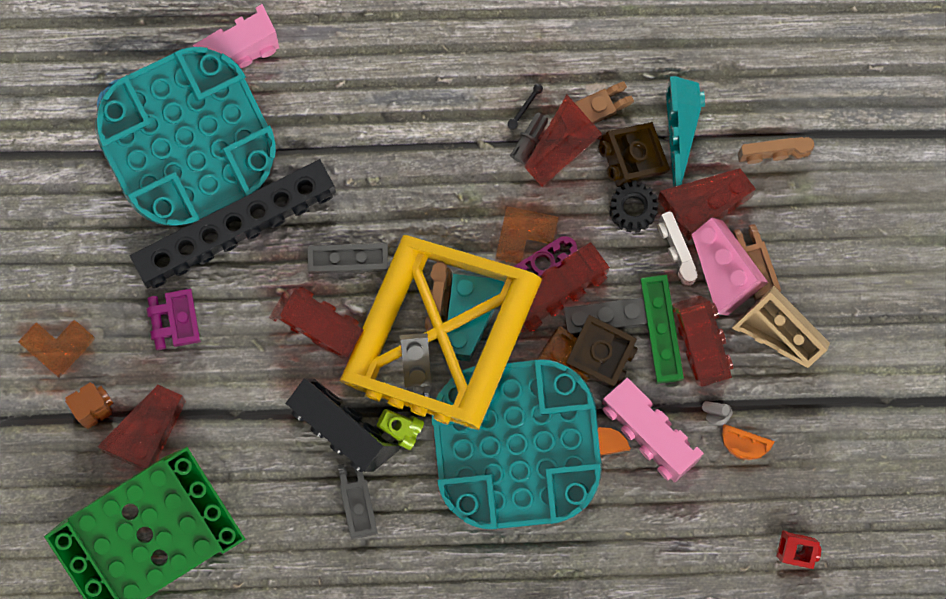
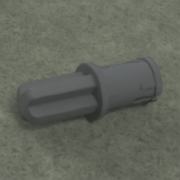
(529, 138)

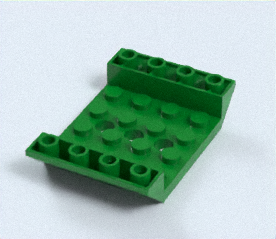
(172, 500)

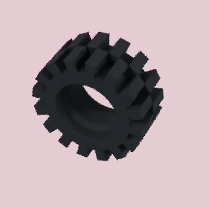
(633, 222)

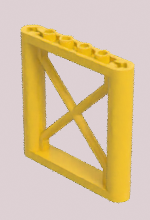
(475, 397)

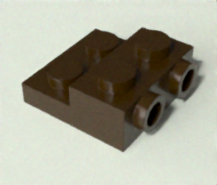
(633, 153)
(602, 352)

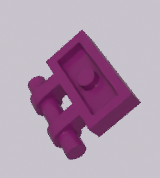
(182, 319)

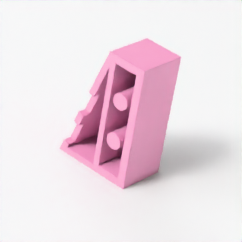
(246, 40)

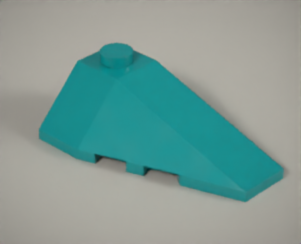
(683, 111)

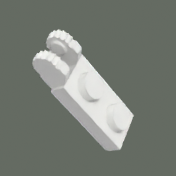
(678, 250)

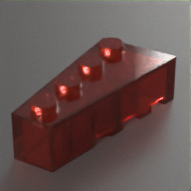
(565, 284)

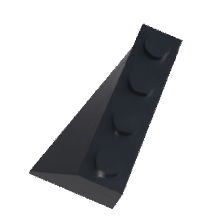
(341, 426)

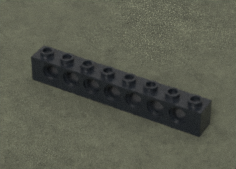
(218, 222)

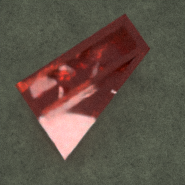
(562, 143)
(706, 199)
(317, 321)
(703, 340)
(146, 429)

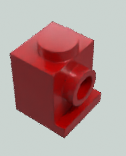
(806, 557)

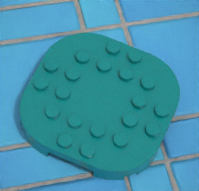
(184, 136)
(531, 456)

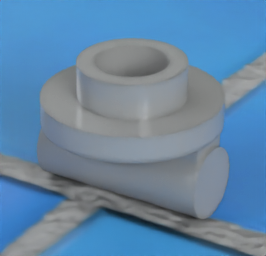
(717, 413)

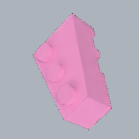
(726, 266)

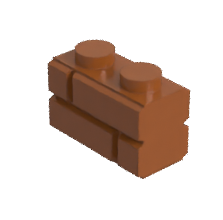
(90, 405)

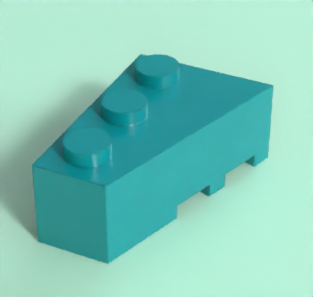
(466, 294)

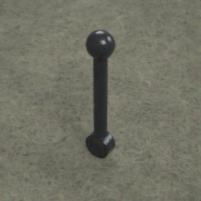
(513, 123)

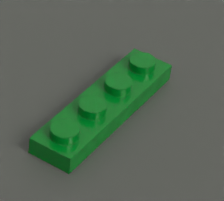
(661, 329)

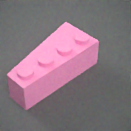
(651, 430)

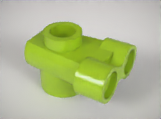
(405, 429)

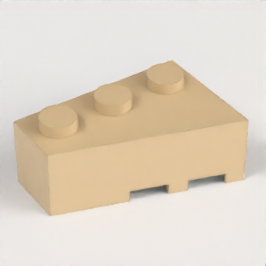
(783, 328)

